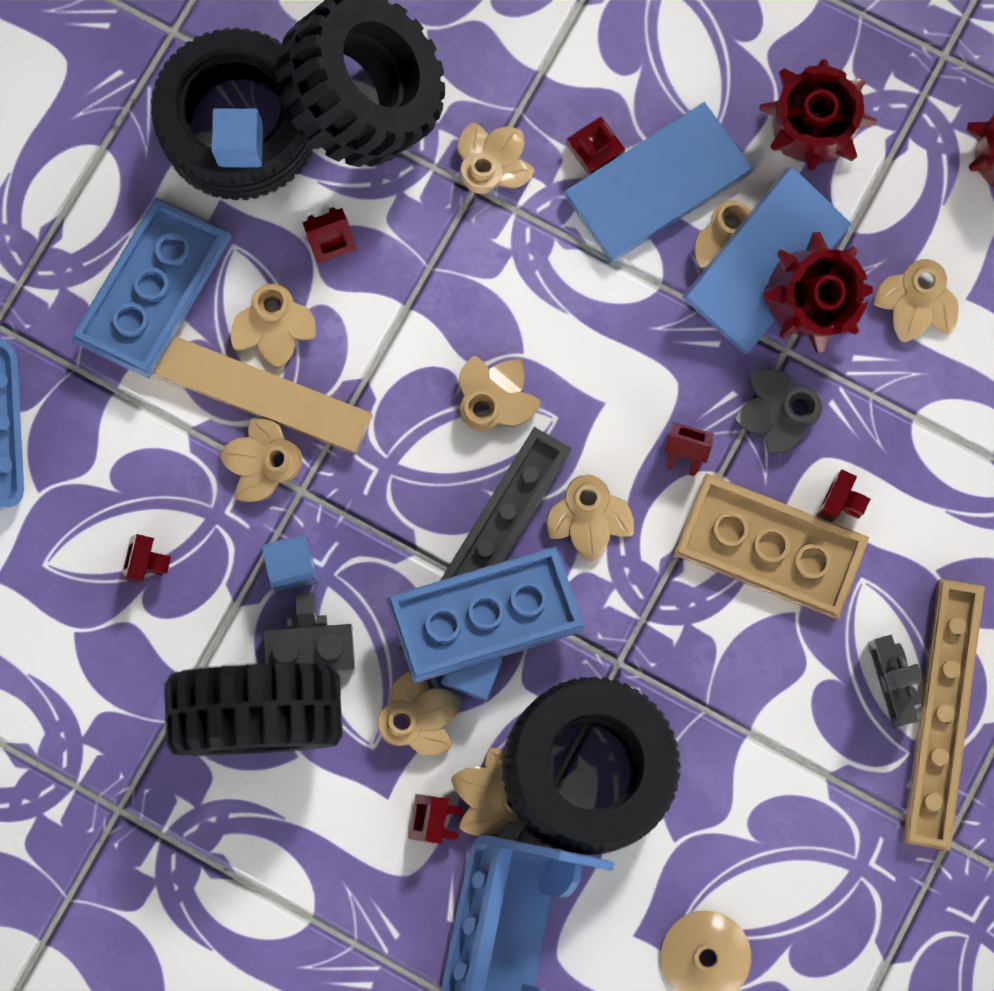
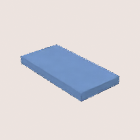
(658, 182)
(734, 281)
(151, 288)
(485, 614)

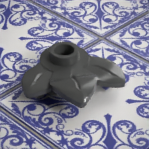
(772, 410)

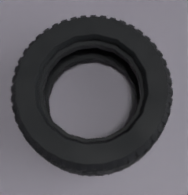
(188, 78)

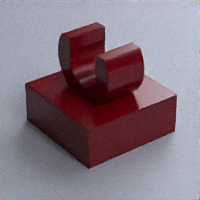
(595, 145)
(329, 235)
(690, 443)
(841, 498)
(141, 560)
(429, 819)

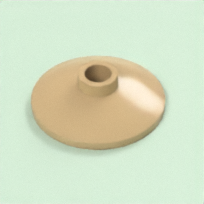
(700, 932)

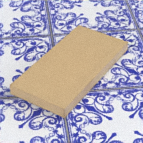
(771, 546)

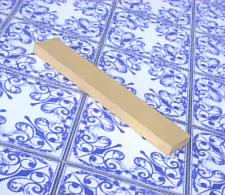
(264, 394)
(943, 715)

